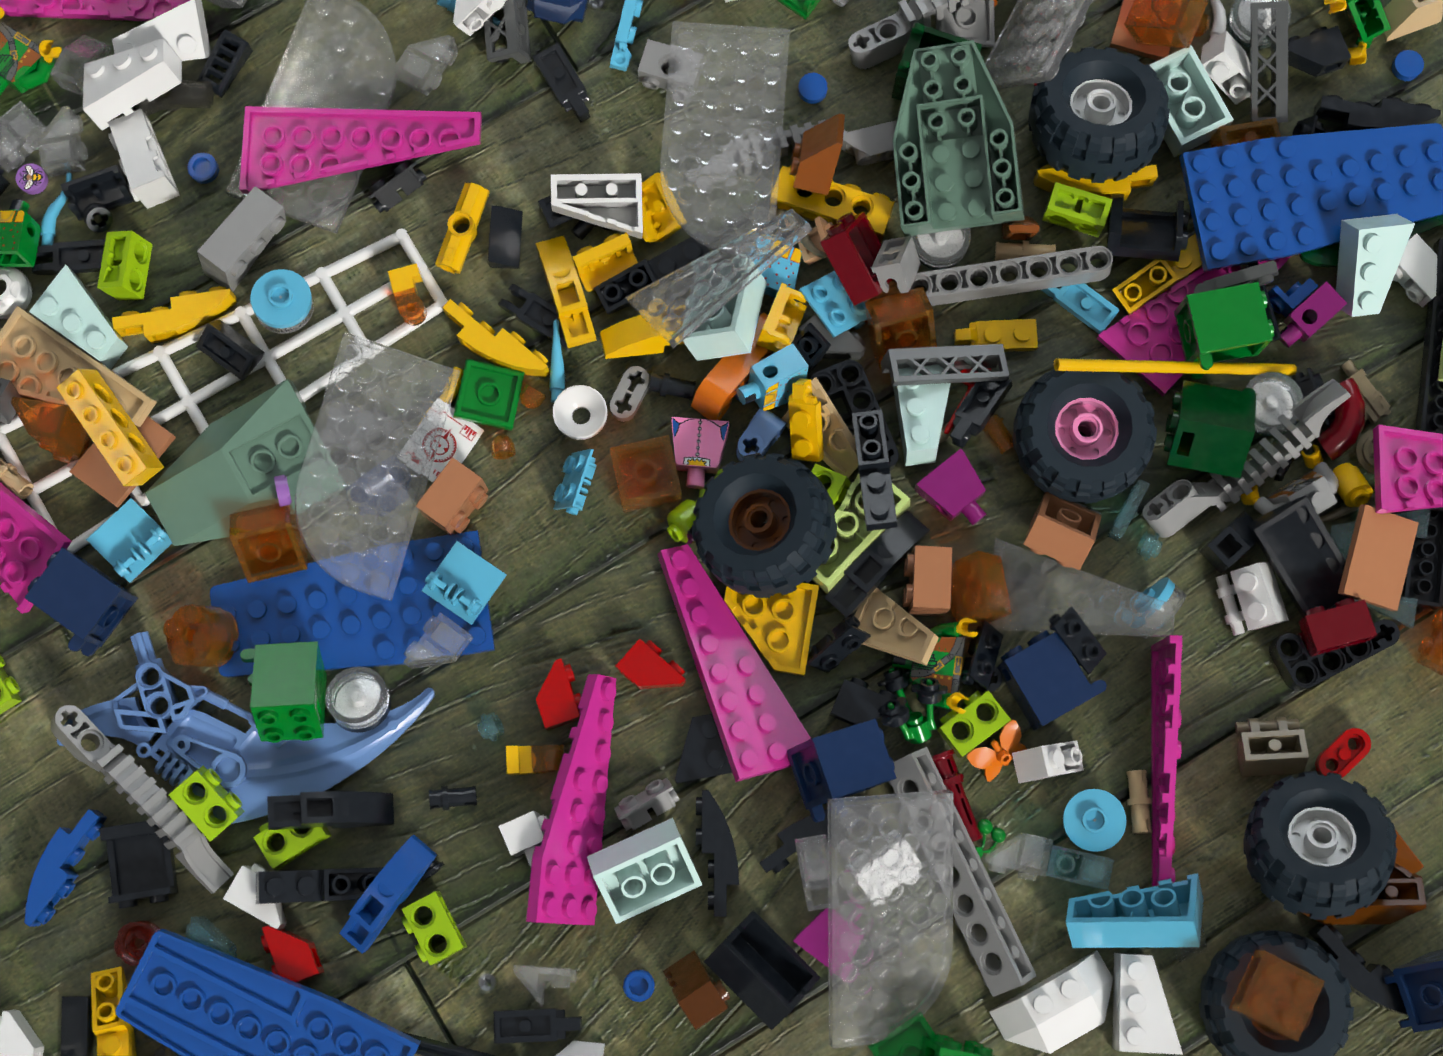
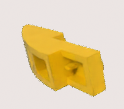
(1047, 176)
(1158, 277)
(566, 291)
(186, 314)
(631, 338)
(501, 350)
(113, 1034)

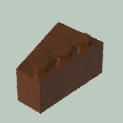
(696, 990)

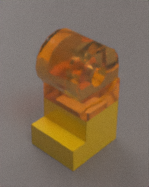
(406, 295)
(533, 759)

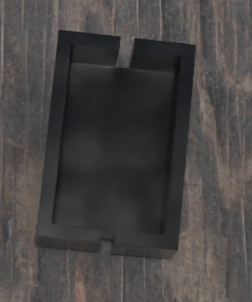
(762, 970)

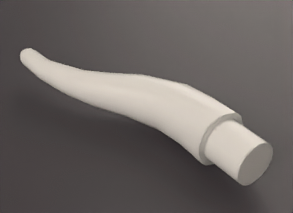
(1220, 21)

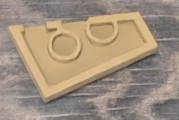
(837, 439)
(894, 629)

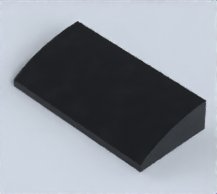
(1301, 554)

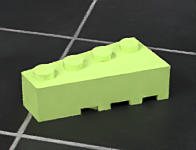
(852, 535)

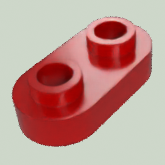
(1340, 753)

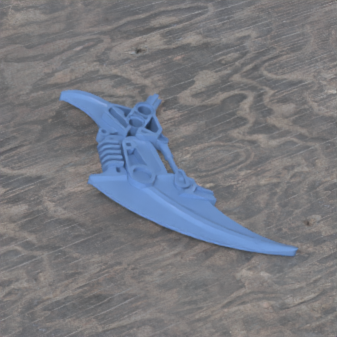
(240, 759)

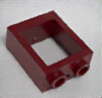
(852, 251)

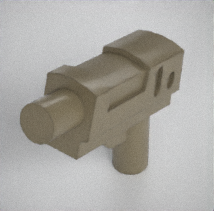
(1375, 402)

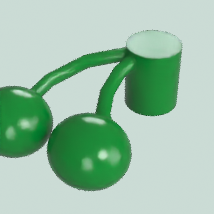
(997, 834)

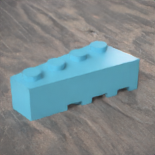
(1138, 917)

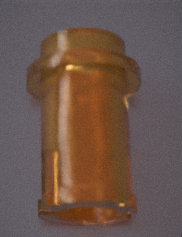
(999, 433)

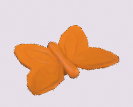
(993, 760)

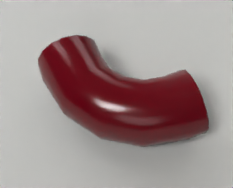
(1347, 422)

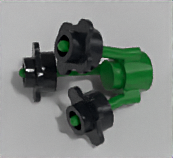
(897, 712)

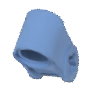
(761, 432)

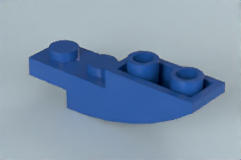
(52, 875)
(386, 892)

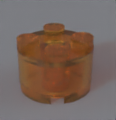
(201, 636)

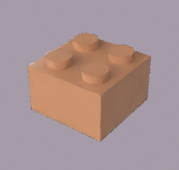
(453, 498)
(1062, 531)
(929, 581)

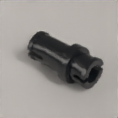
(671, 386)
(452, 797)

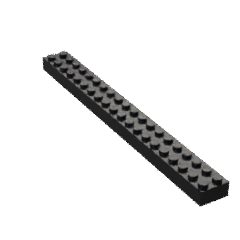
(1425, 566)

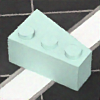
(1369, 259)
(77, 317)
(921, 416)

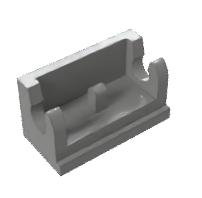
(897, 261)

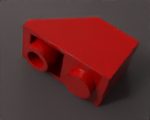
(647, 669)
(556, 697)
(292, 955)

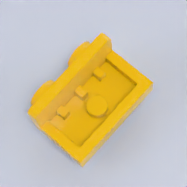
(657, 218)
(604, 260)

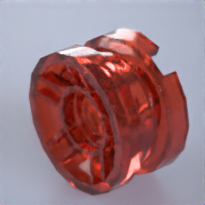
(125, 941)

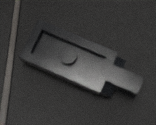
(563, 81)
(978, 409)
(533, 1025)

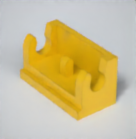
(782, 319)

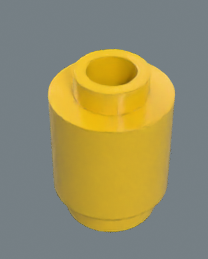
(1352, 485)

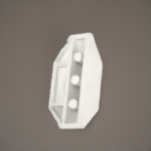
(1057, 1007)

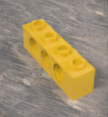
(850, 196)
(110, 427)

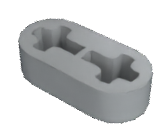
(623, 391)

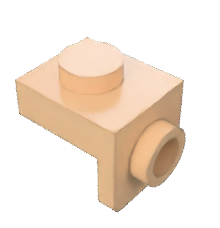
(816, 235)

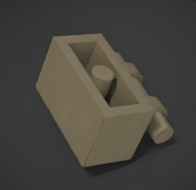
(1271, 747)

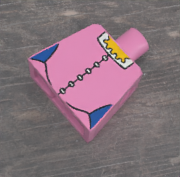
(698, 447)

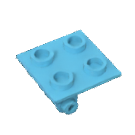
(833, 304)
(576, 468)
(130, 540)
(463, 582)

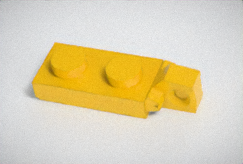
(1013, 334)
(805, 423)

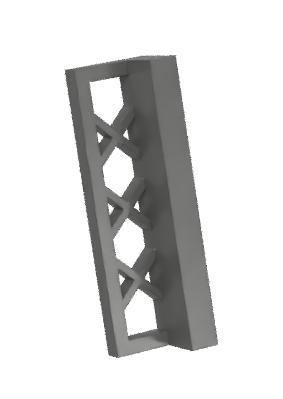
(516, 33)
(1278, 60)
(963, 357)

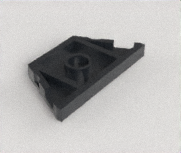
(702, 752)

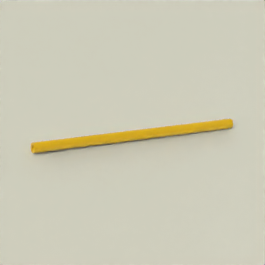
(1184, 367)

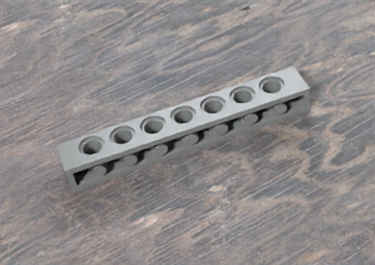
(975, 884)

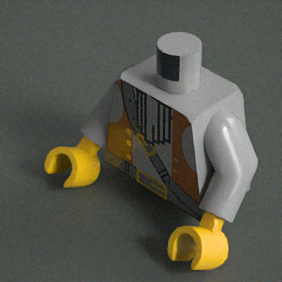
(1317, 485)

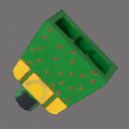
(18, 236)

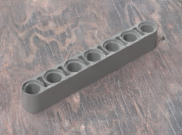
(1021, 268)

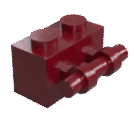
(1336, 627)

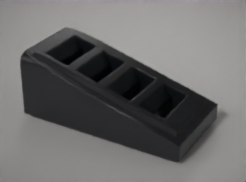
(238, 60)

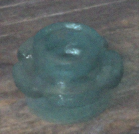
(1149, 546)
(490, 726)

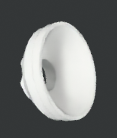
(17, 291)
(576, 398)

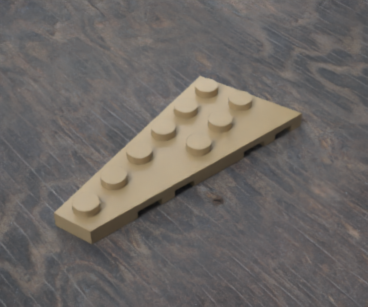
(41, 359)

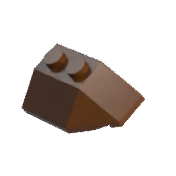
(1400, 898)

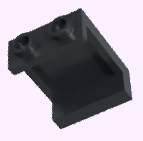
(1146, 232)
(139, 864)

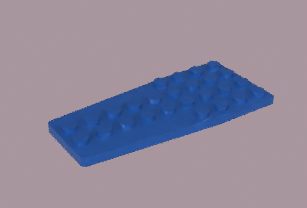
(1293, 191)
(347, 624)
(227, 1007)

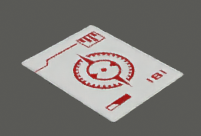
(456, 442)

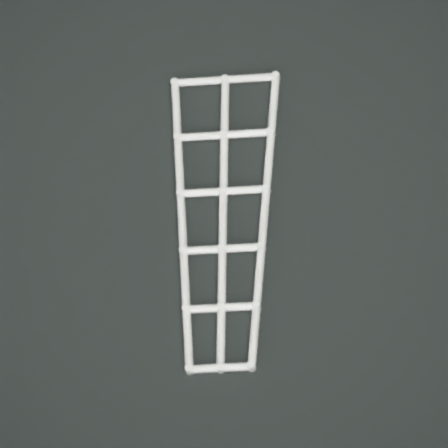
(188, 401)

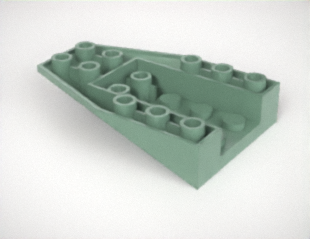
(954, 145)
(234, 466)

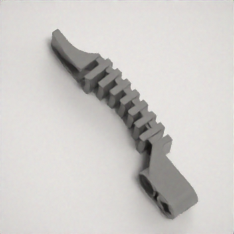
(872, 43)
(865, 144)
(1186, 500)
(116, 766)

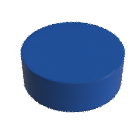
(1407, 65)
(812, 88)
(203, 168)
(639, 985)

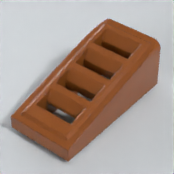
(1020, 229)

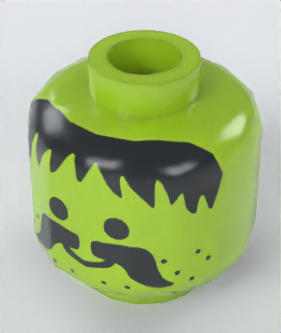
(681, 521)

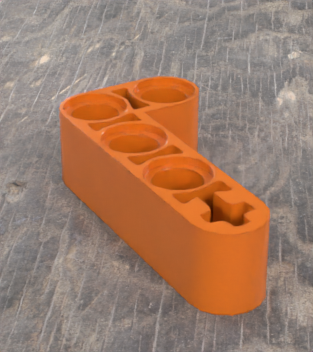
(730, 373)

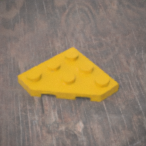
(778, 625)

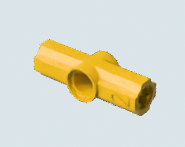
(467, 211)

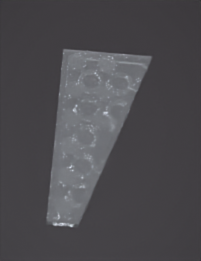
(699, 289)
(1043, 588)

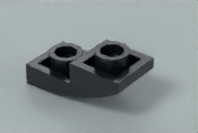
(811, 345)

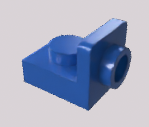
(1287, 302)

